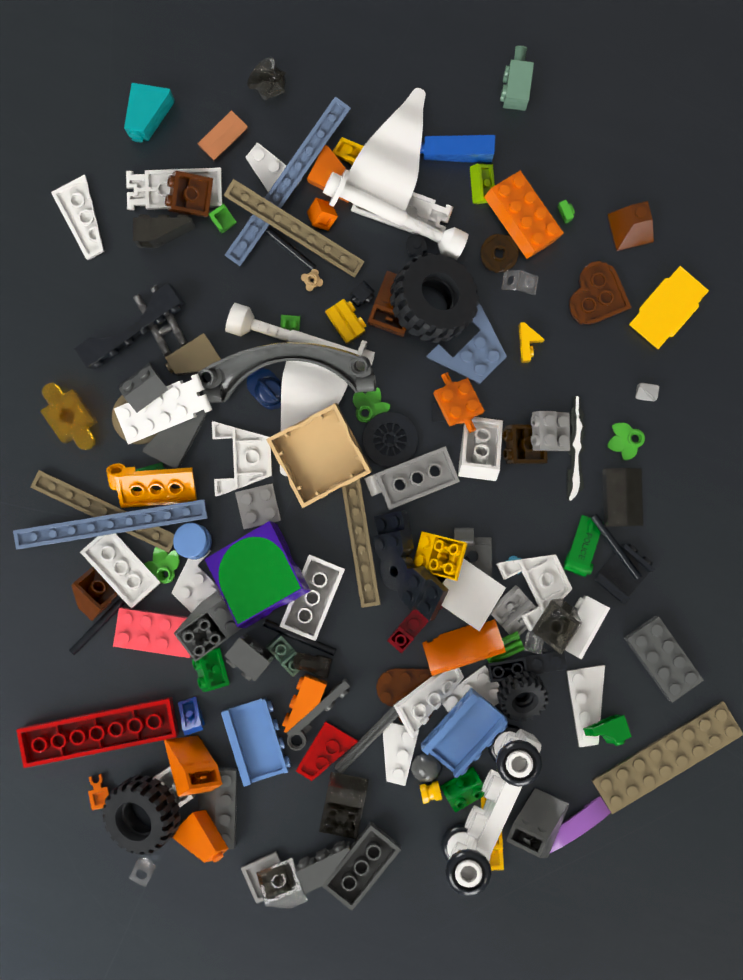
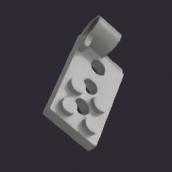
(384, 481)

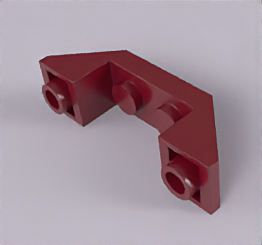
(407, 630)

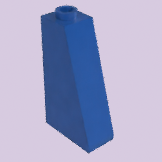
(459, 148)

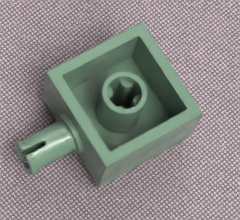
(518, 81)

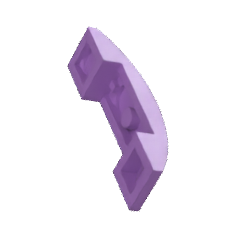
(581, 822)

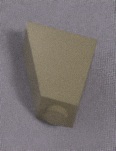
(192, 357)

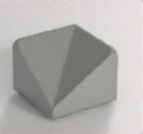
(647, 392)

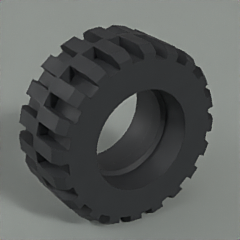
(124, 824)

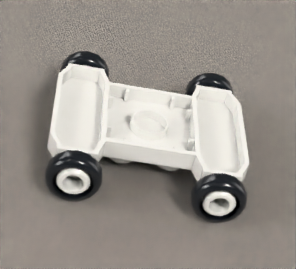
(470, 844)

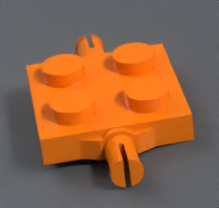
(458, 402)

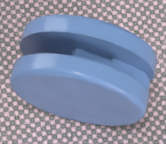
(192, 541)

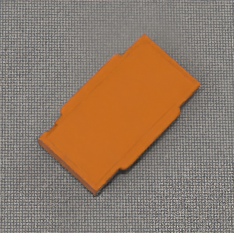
(463, 647)

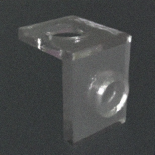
(522, 281)
(146, 866)

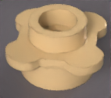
(311, 285)

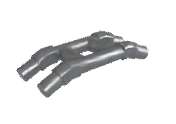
(157, 333)

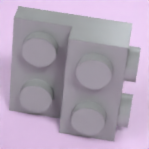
(550, 431)

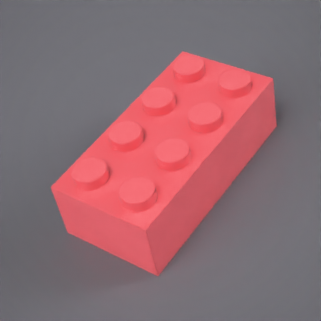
(149, 632)

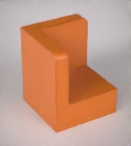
(322, 214)

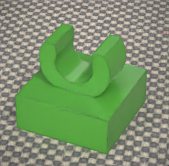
(290, 322)

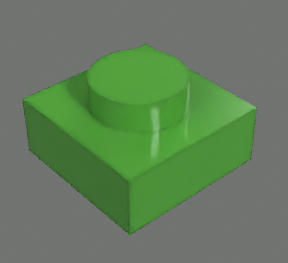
(566, 211)

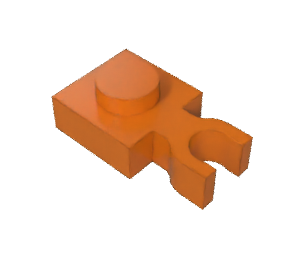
(99, 794)

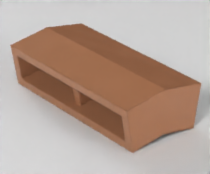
(222, 135)

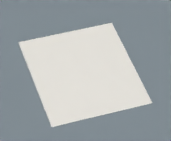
(472, 595)

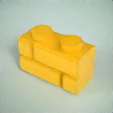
(345, 321)

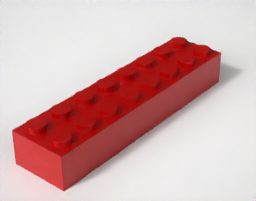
(97, 732)

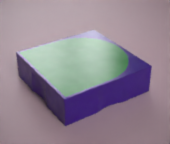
(257, 574)

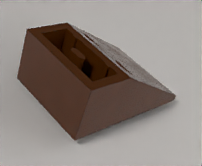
(382, 314)

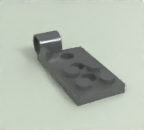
(480, 545)
(326, 704)

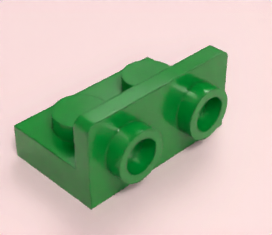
(211, 671)
(463, 790)

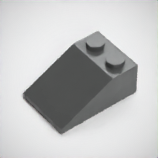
(142, 387)

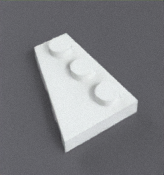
(265, 165)

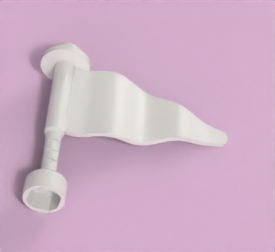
(388, 172)
(305, 385)

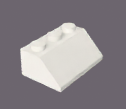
(592, 615)

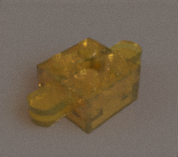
(68, 416)

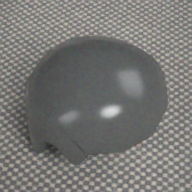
(426, 767)

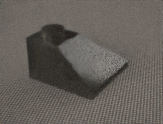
(558, 624)
(281, 886)

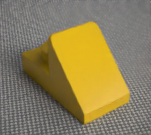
(347, 150)
(527, 336)

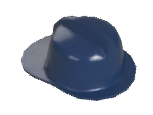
(265, 388)

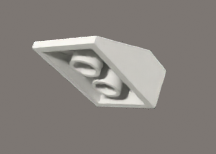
(481, 450)

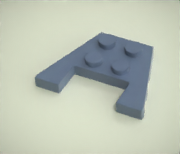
(478, 356)

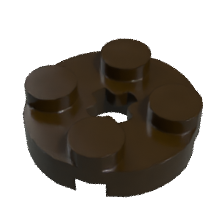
(499, 242)

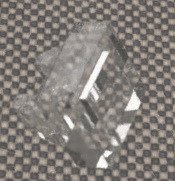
(534, 643)

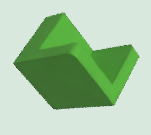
(222, 218)

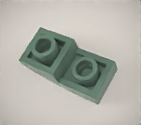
(283, 653)

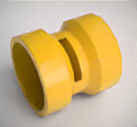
(430, 792)

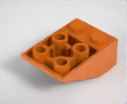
(308, 698)
(192, 766)

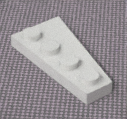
(426, 698)
(586, 700)

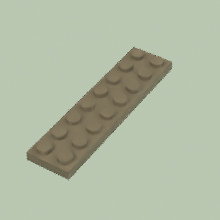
(667, 757)

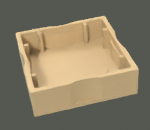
(319, 455)

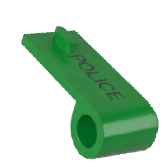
(583, 548)

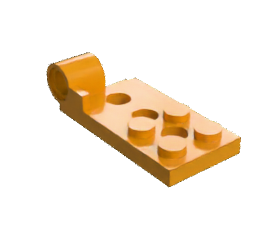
(125, 478)

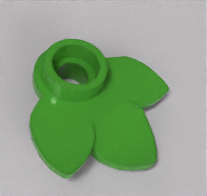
(371, 402)
(623, 441)
(161, 562)

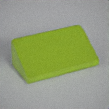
(481, 181)

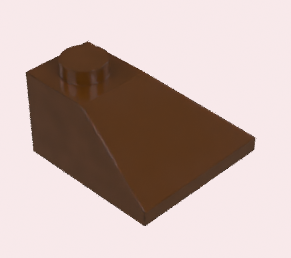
(631, 226)
(93, 593)

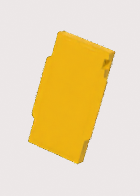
(668, 307)

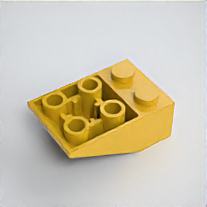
(440, 555)

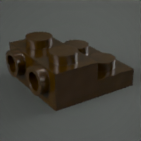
(519, 446)

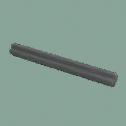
(366, 740)

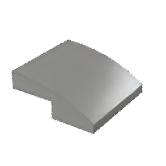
(509, 611)

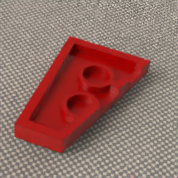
(325, 750)

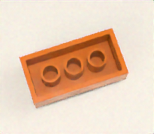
(523, 214)

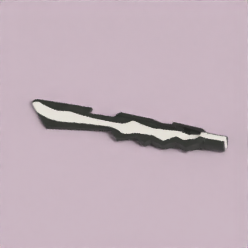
(574, 475)

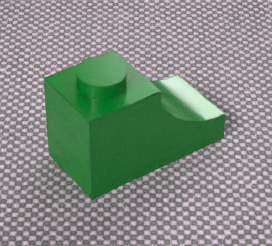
(612, 729)

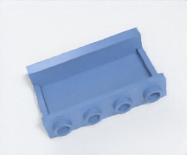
(465, 732)
(255, 740)

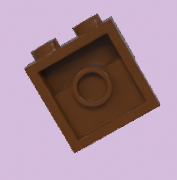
(189, 194)

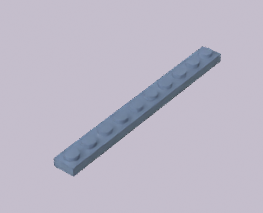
(290, 178)
(110, 524)

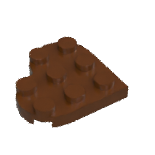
(599, 294)
(399, 682)

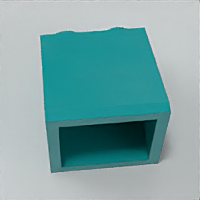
(146, 110)

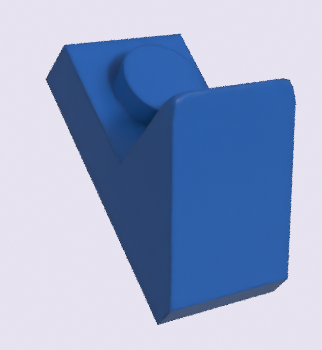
(191, 716)

